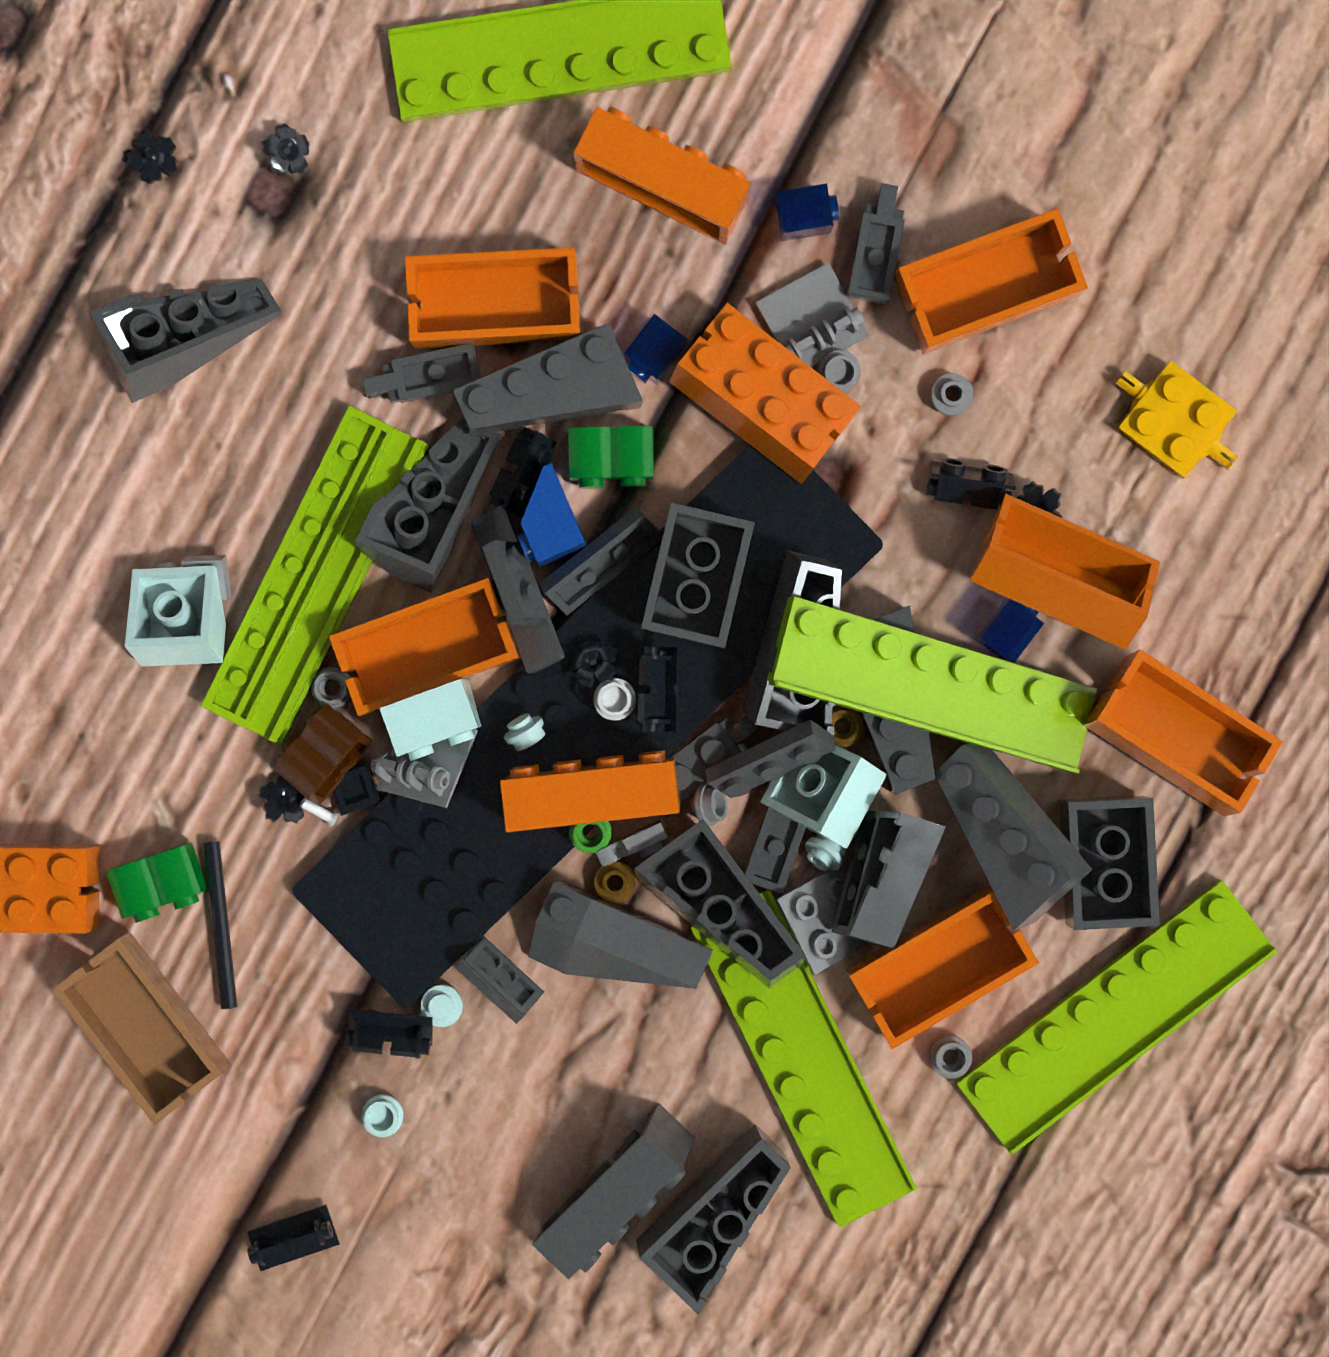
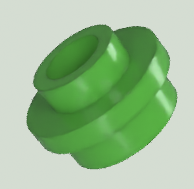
(590, 844)

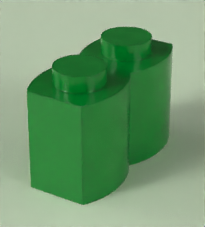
(611, 454)
(157, 881)

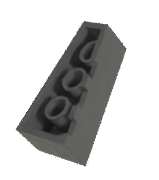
(557, 384)
(771, 706)
(900, 749)
(1010, 834)
(718, 899)
(616, 1194)
(713, 1218)

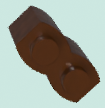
(322, 753)

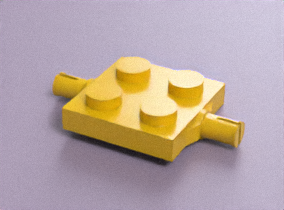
(1176, 419)

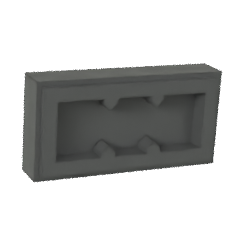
(499, 979)

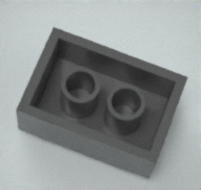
(697, 575)
(1120, 848)

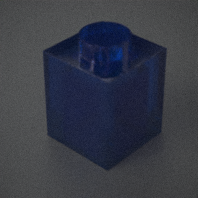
(806, 212)
(654, 350)
(1010, 630)

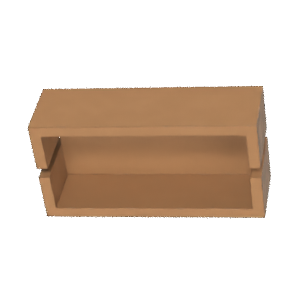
(141, 1027)

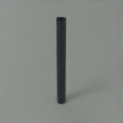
(220, 925)

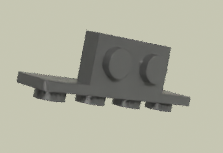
(517, 590)

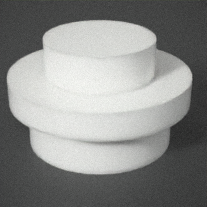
(614, 699)

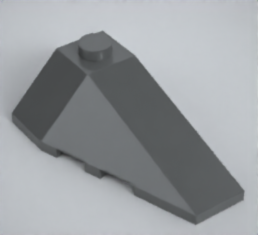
(171, 336)
(422, 515)
(602, 940)

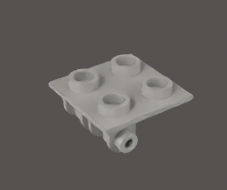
(813, 316)
(426, 778)
(811, 916)

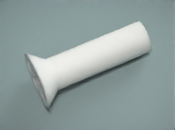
(329, 817)

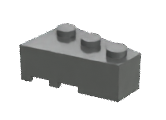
(885, 876)

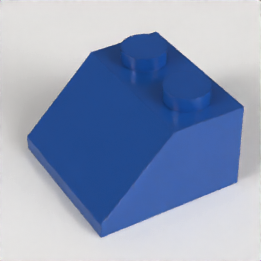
(549, 522)

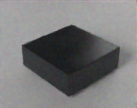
(357, 790)

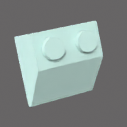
(175, 616)
(431, 718)
(827, 794)

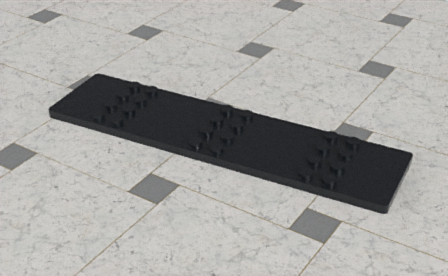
(430, 880)

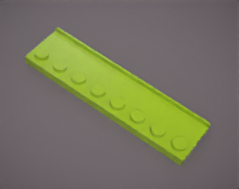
(553, 53)
(310, 580)
(931, 685)
(1116, 1016)
(815, 1084)

